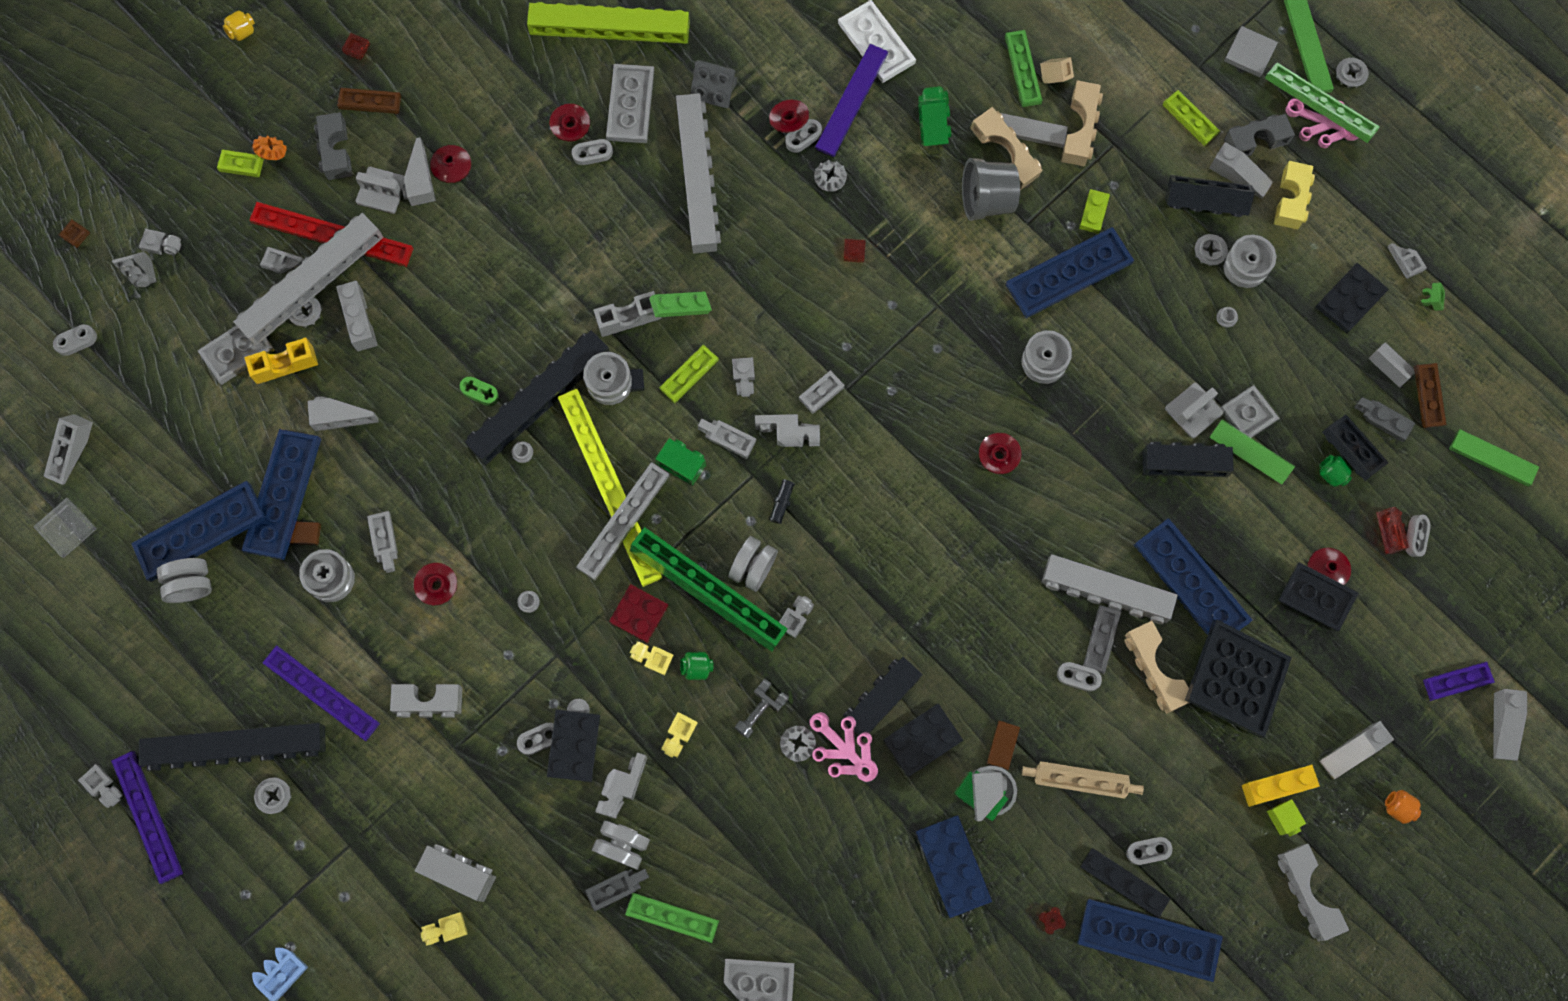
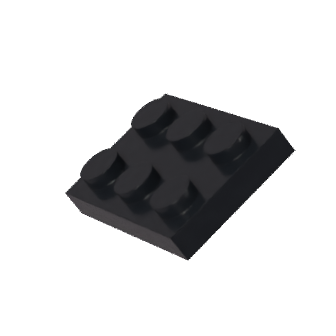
(1351, 298)
(1355, 447)
(1318, 596)
(923, 740)
(573, 745)

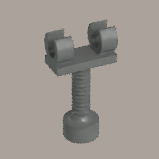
(745, 727)

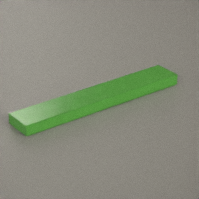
(1308, 44)
(1322, 102)

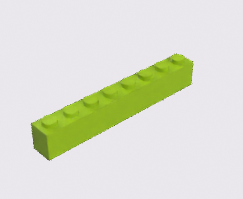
(608, 22)

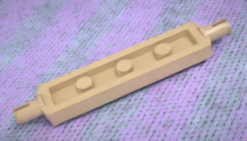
(1082, 780)

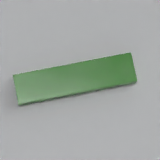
(1023, 68)
(1252, 451)
(1494, 458)
(672, 917)

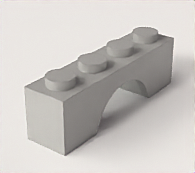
(1299, 866)

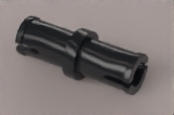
(781, 501)

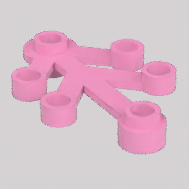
(1325, 124)
(845, 749)

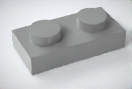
(821, 392)

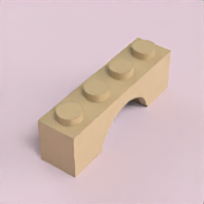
(1084, 101)
(992, 128)
(1143, 643)

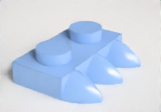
(280, 975)

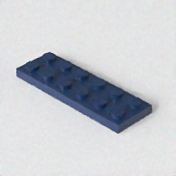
(1069, 272)
(282, 493)
(199, 529)
(1190, 578)
(1150, 940)

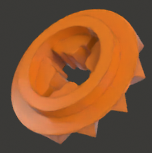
(262, 149)

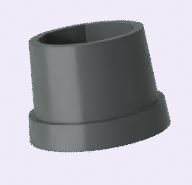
(989, 188)

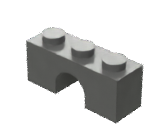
(330, 130)
(1274, 130)

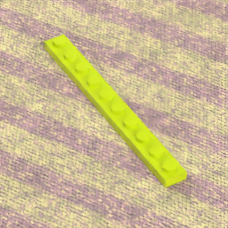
(603, 474)

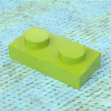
(240, 163)
(1094, 211)

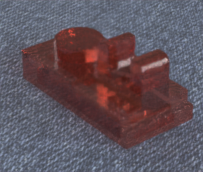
(1392, 530)

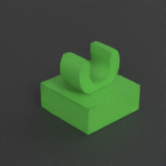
(1436, 298)

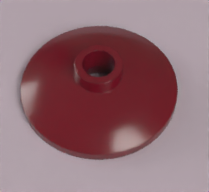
(566, 115)
(789, 116)
(452, 171)
(1002, 444)
(1323, 557)
(428, 576)

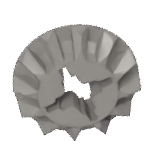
(1356, 66)
(834, 183)
(1217, 245)
(314, 314)
(802, 752)
(262, 798)

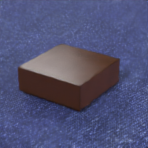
(74, 233)

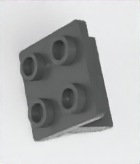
(713, 83)

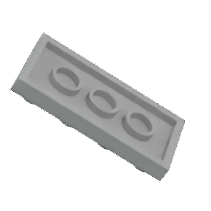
(630, 103)

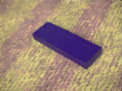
(1458, 681)

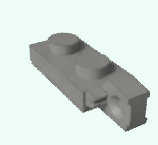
(728, 437)
(383, 539)

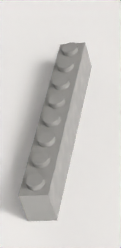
(696, 173)
(308, 279)

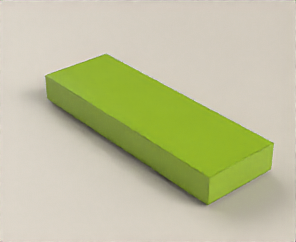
(1191, 118)
(688, 374)

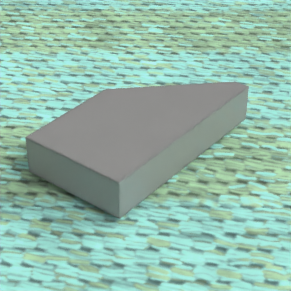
(1407, 260)
(279, 261)

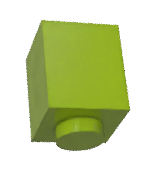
(1286, 818)

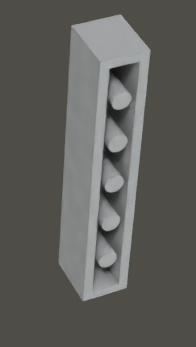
(1109, 589)

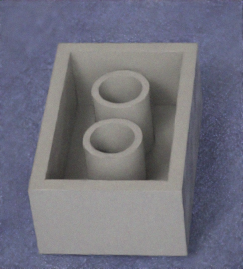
(456, 872)

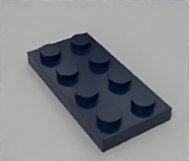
(953, 866)

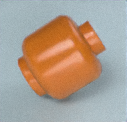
(1403, 806)

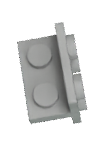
(380, 189)
(1195, 409)

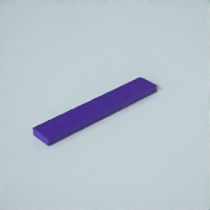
(851, 100)
(321, 693)
(147, 817)

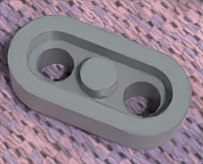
(803, 137)
(591, 150)
(74, 341)
(1418, 535)
(1078, 677)
(539, 739)
(1148, 851)

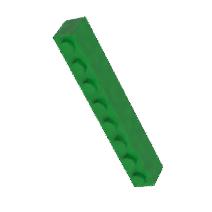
(708, 589)

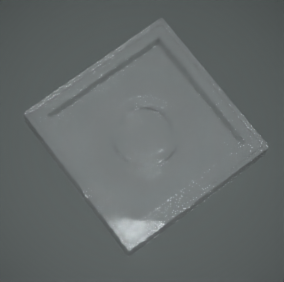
(65, 527)

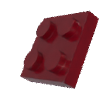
(638, 613)

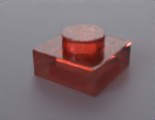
(356, 46)
(854, 250)

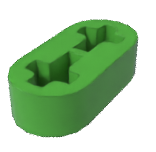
(481, 387)

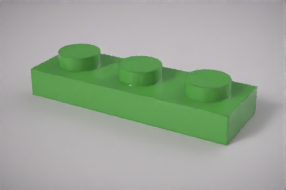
(680, 304)

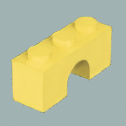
(1297, 179)

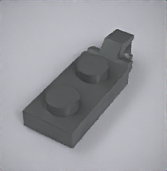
(1385, 418)
(615, 888)

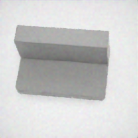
(1392, 364)

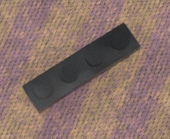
(1125, 883)

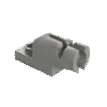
(788, 431)
(620, 786)

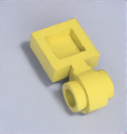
(657, 660)
(681, 729)
(450, 928)

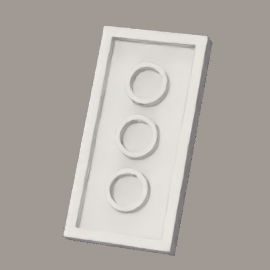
(869, 26)

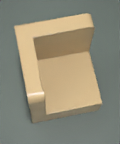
(1057, 70)

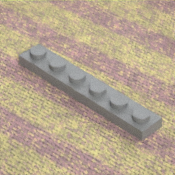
(622, 521)

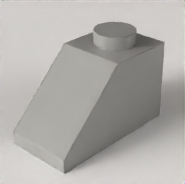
(987, 792)

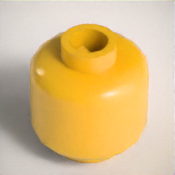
(238, 25)

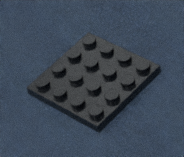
(1238, 678)

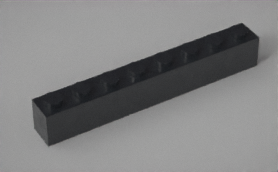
(534, 399)
(231, 746)

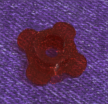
(1058, 923)

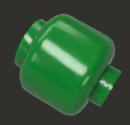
(934, 93)
(1335, 471)
(696, 665)

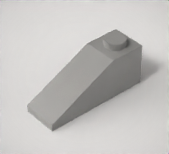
(1240, 169)
(417, 178)
(332, 414)
(68, 443)
(1509, 723)
(1356, 749)

